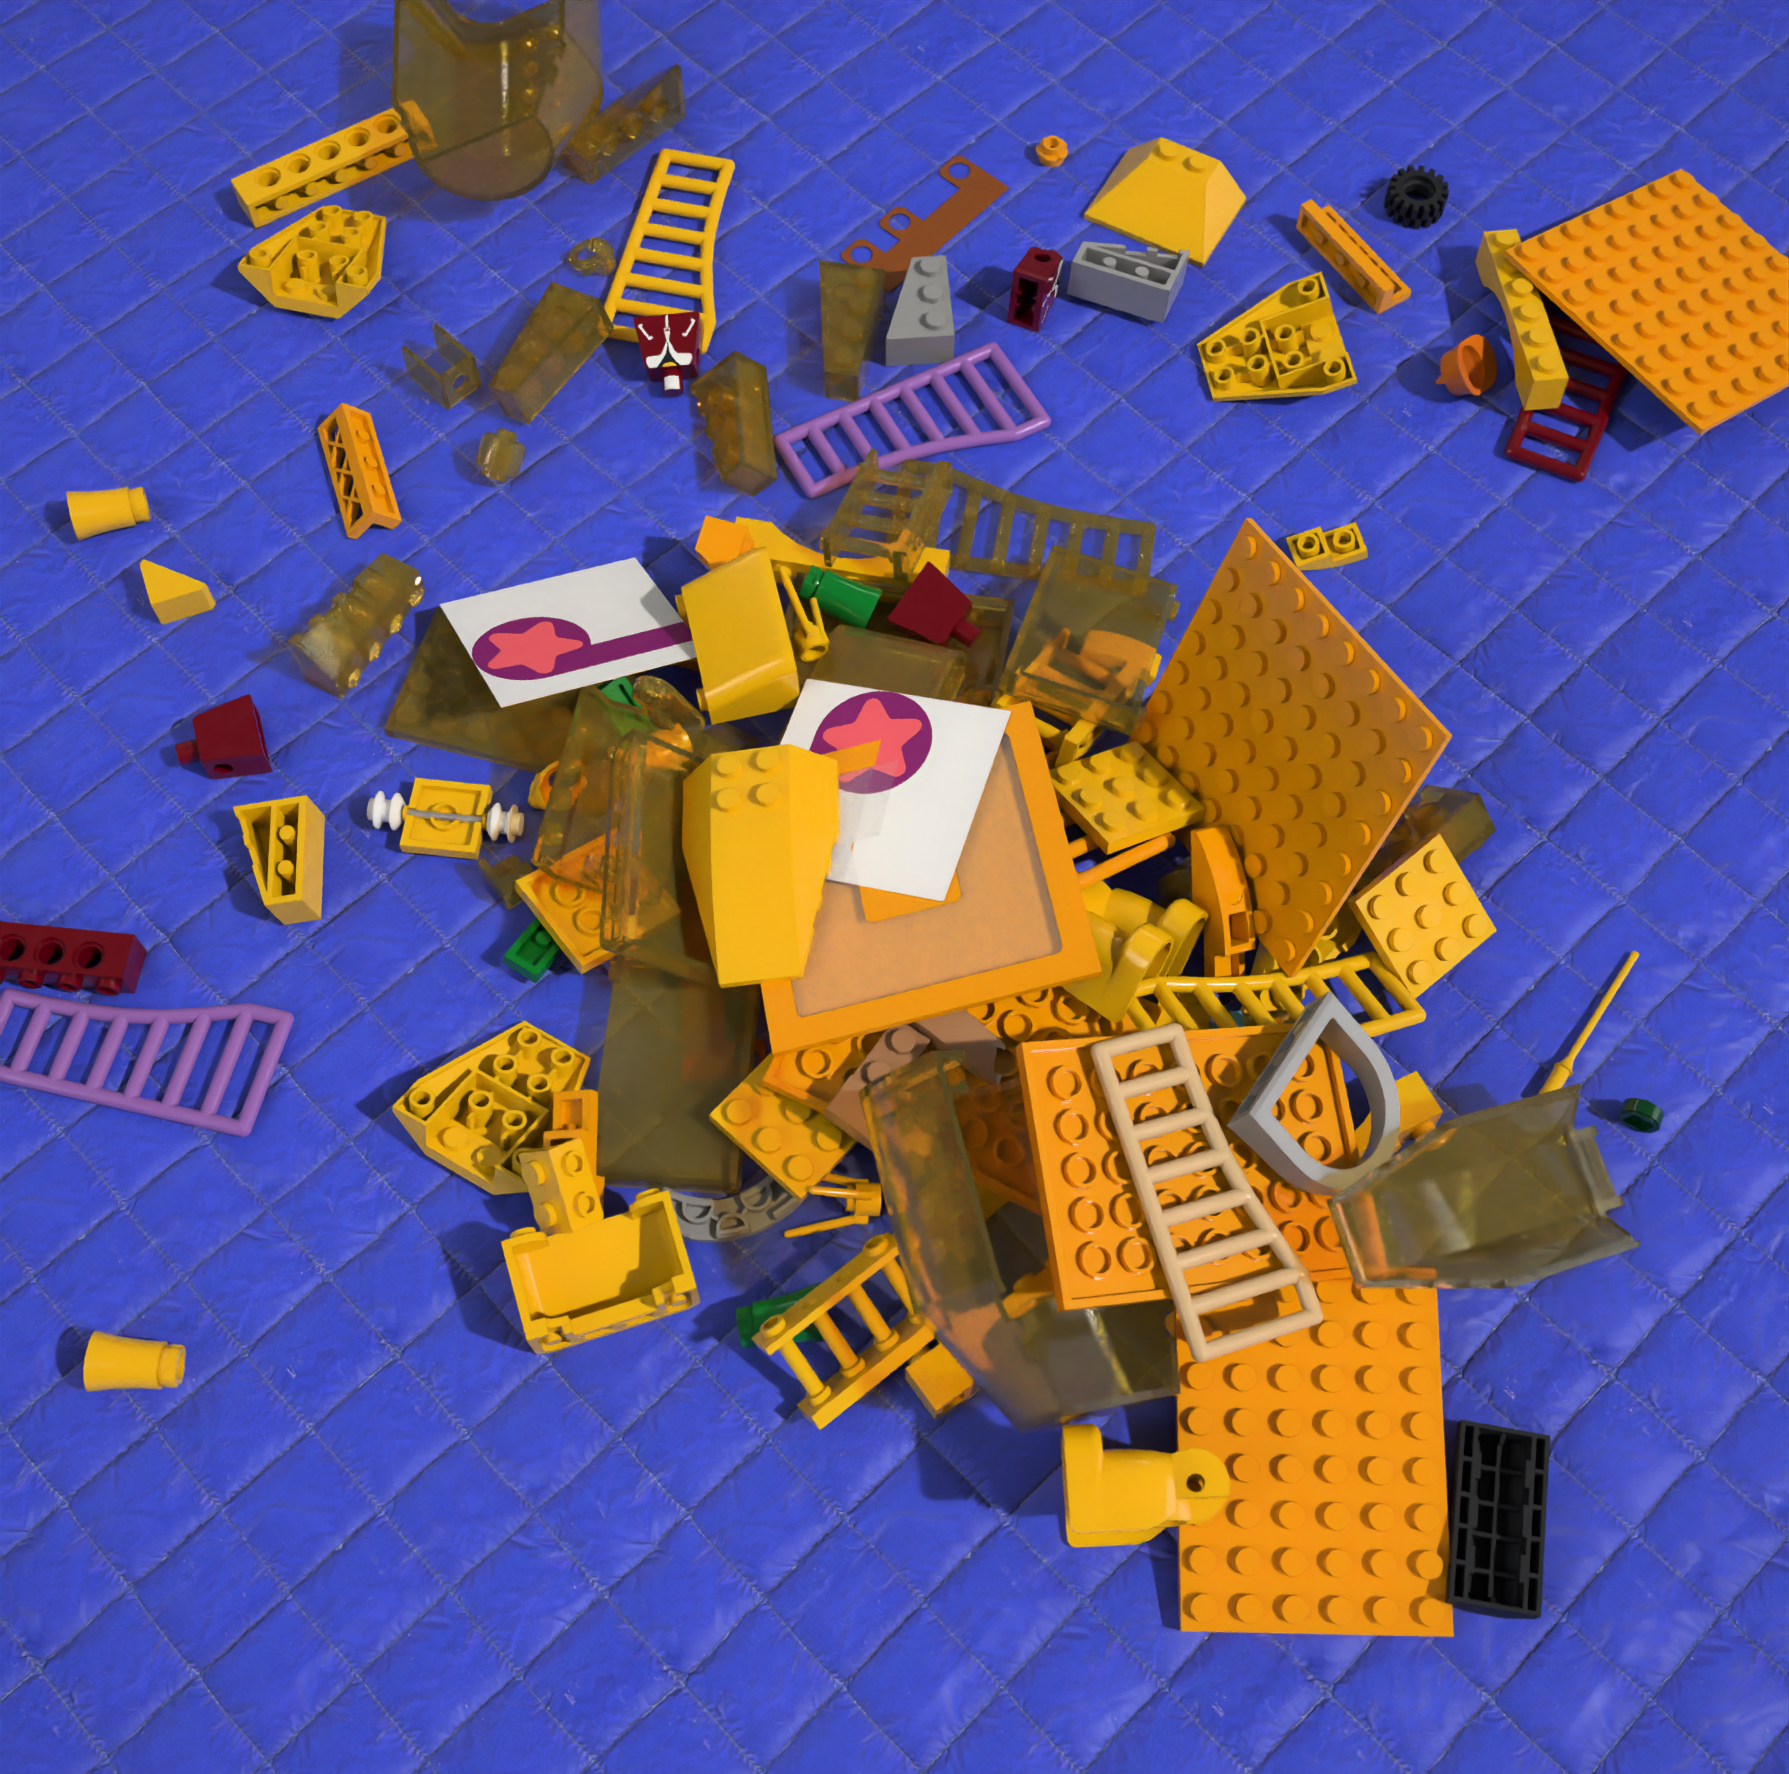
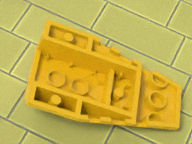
(758, 856)

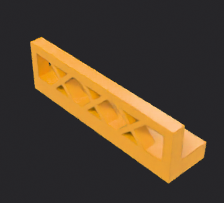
(1351, 257)
(363, 463)

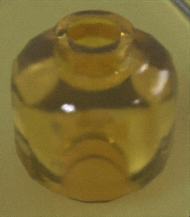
(500, 455)

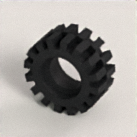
(1417, 183)

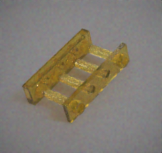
(913, 531)

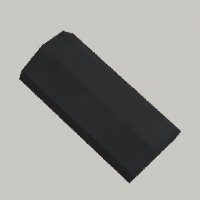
(1498, 1521)

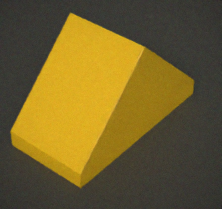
(174, 594)

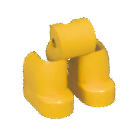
(1134, 943)
(1134, 1493)

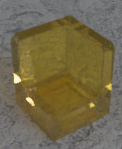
(502, 878)

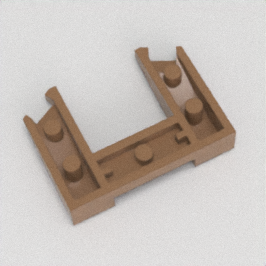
(905, 1044)

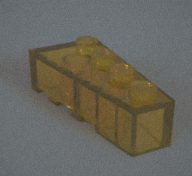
(850, 320)
(549, 350)

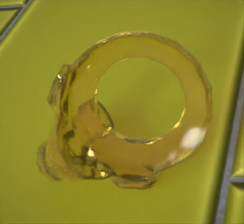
(602, 262)

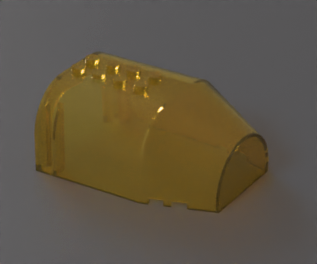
(497, 99)
(978, 1255)

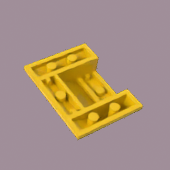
(1169, 199)

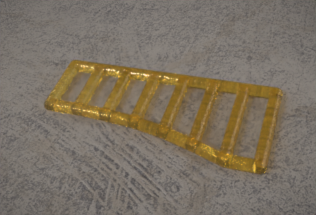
(1043, 512)

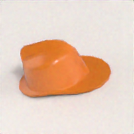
(1468, 367)

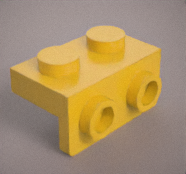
(561, 1187)

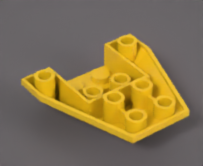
(319, 261)
(1279, 347)
(492, 1105)

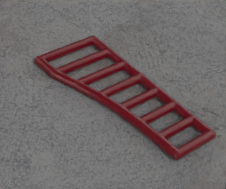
(1596, 423)

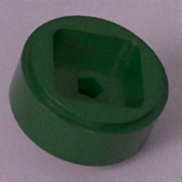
(1641, 1115)

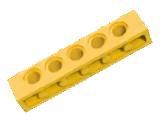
(322, 168)

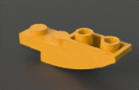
(1223, 893)
(577, 1117)

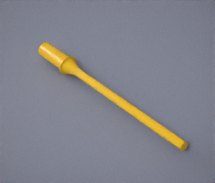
(1563, 1069)

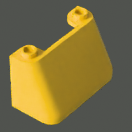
(740, 639)
(601, 1275)

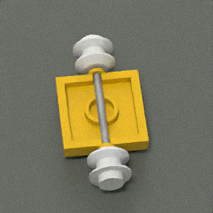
(445, 818)

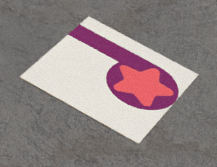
(569, 631)
(938, 781)

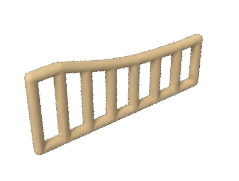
(1241, 1194)

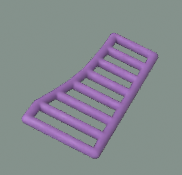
(938, 443)
(160, 1020)

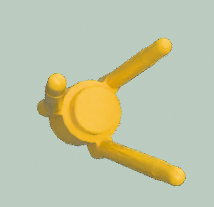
(808, 640)
(859, 1196)

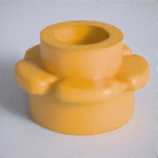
(1051, 151)

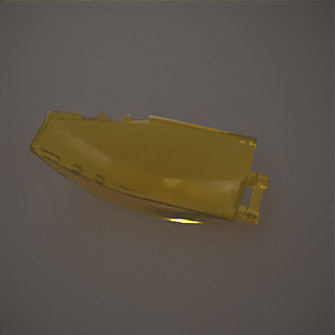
(1484, 1202)

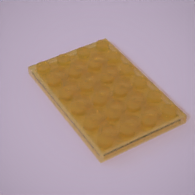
(454, 710)

